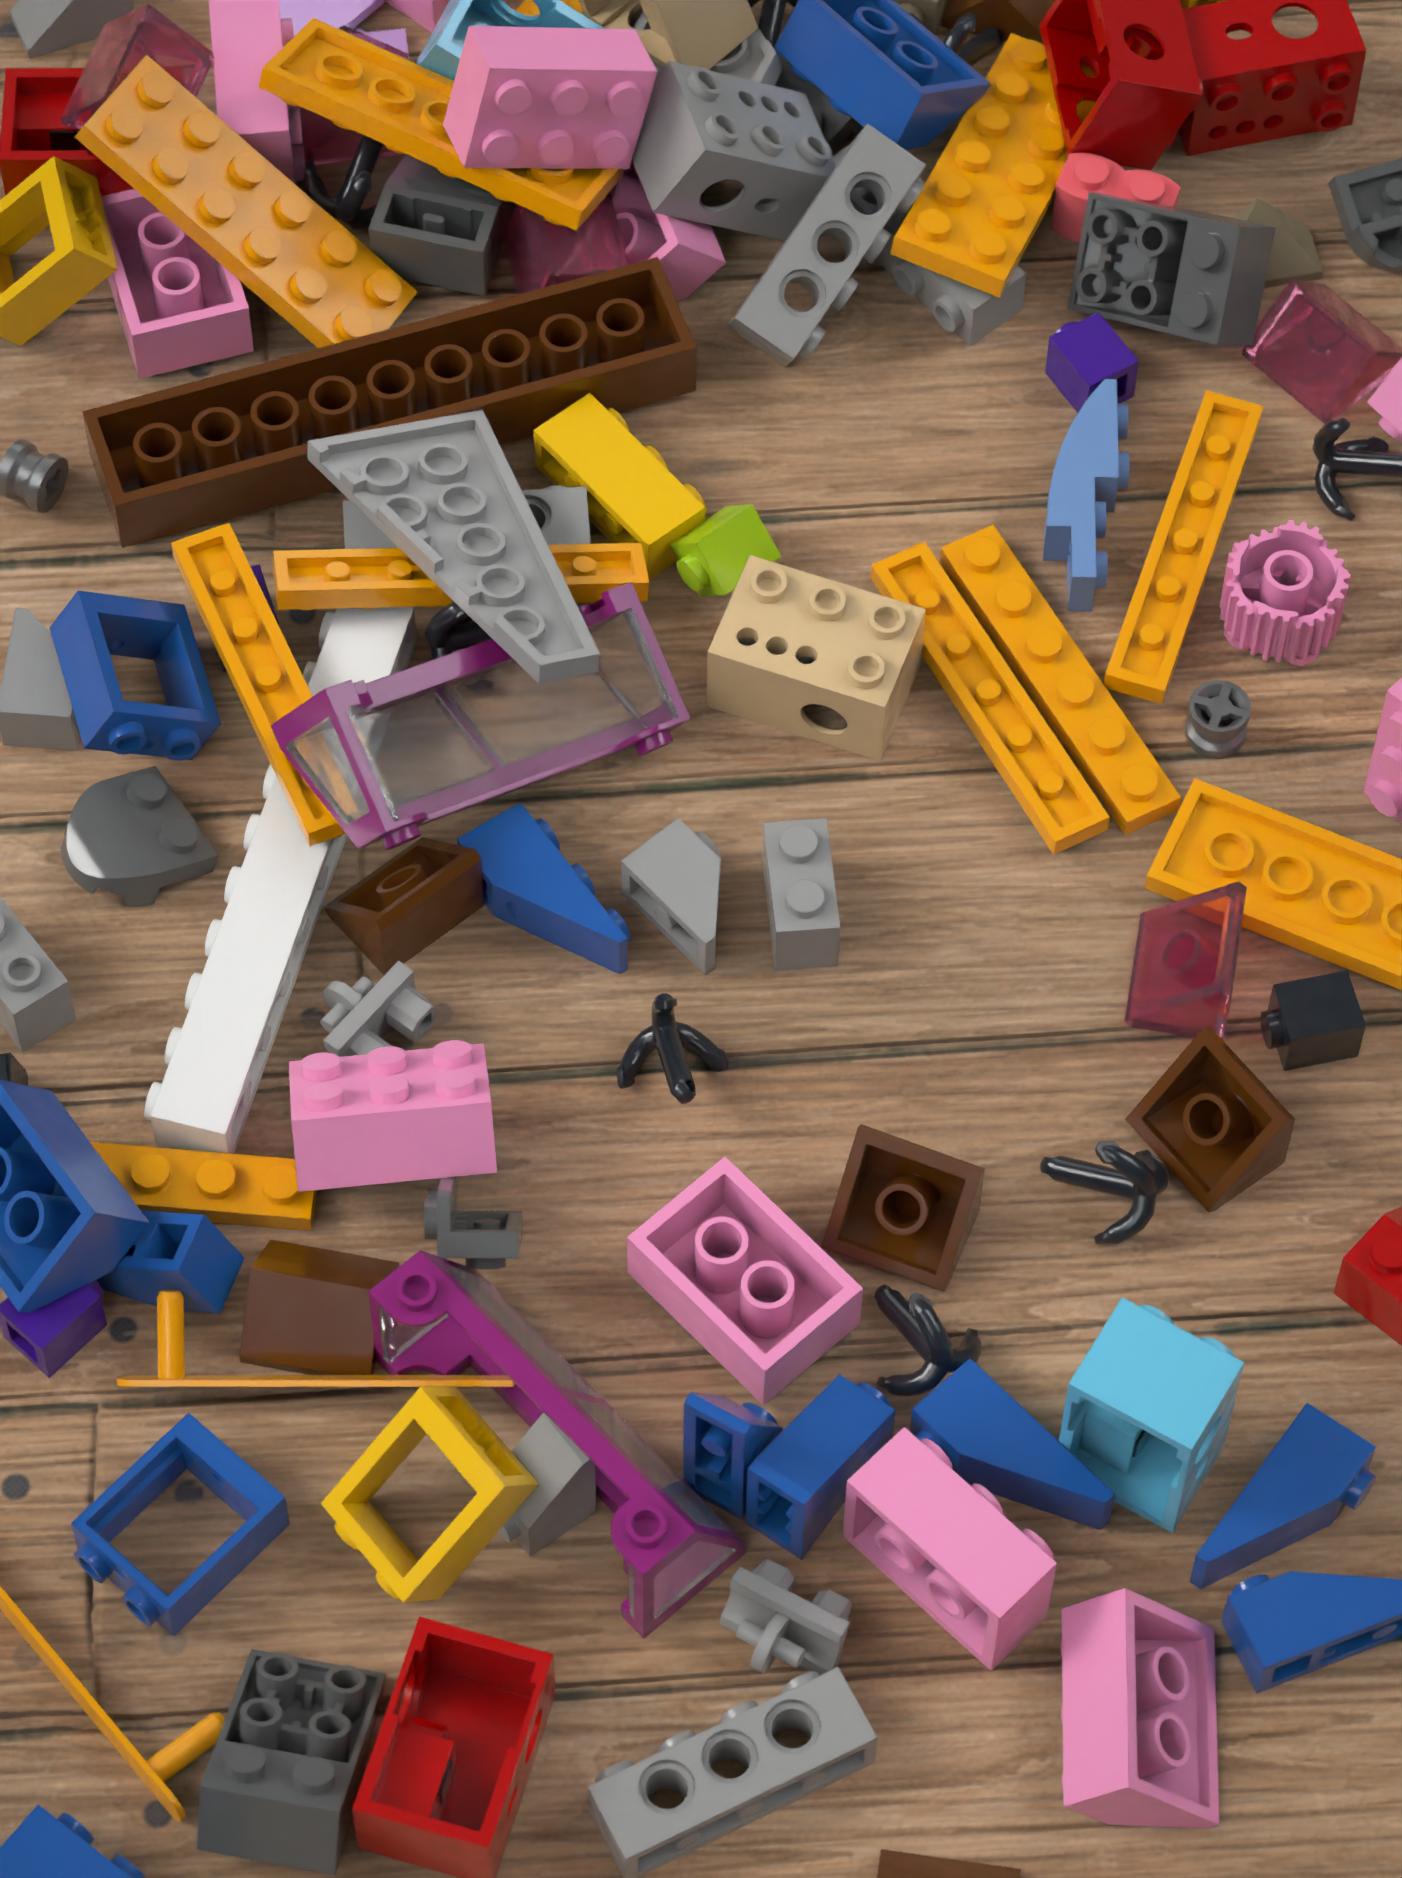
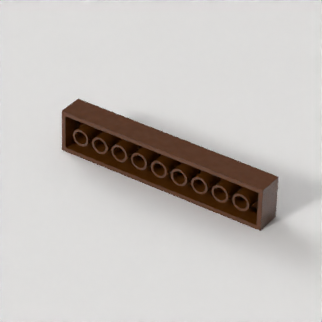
(522, 359)

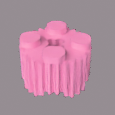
(1283, 594)

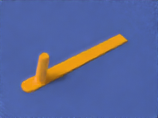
(172, 1365)
(159, 1766)

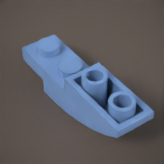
(1084, 490)

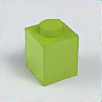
(719, 548)

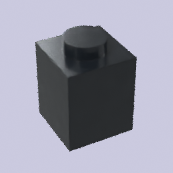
(1313, 1020)

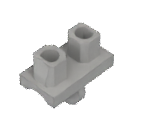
(369, 1011)
(784, 1624)

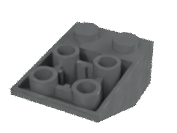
(438, 228)
(1171, 269)
(289, 1762)

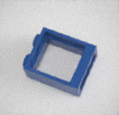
(108, 625)
(244, 1490)

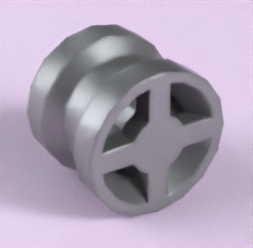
(32, 475)
(1209, 706)

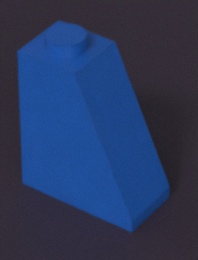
(805, 1470)

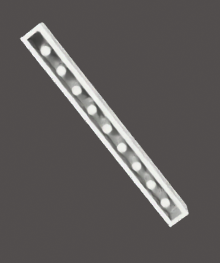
(266, 925)

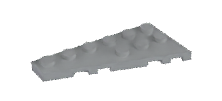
(464, 521)

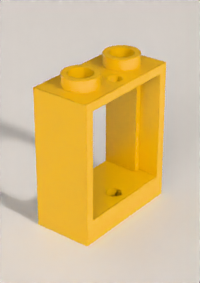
(82, 242)
(476, 1453)

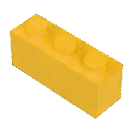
(626, 483)

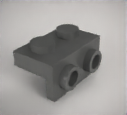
(478, 1236)

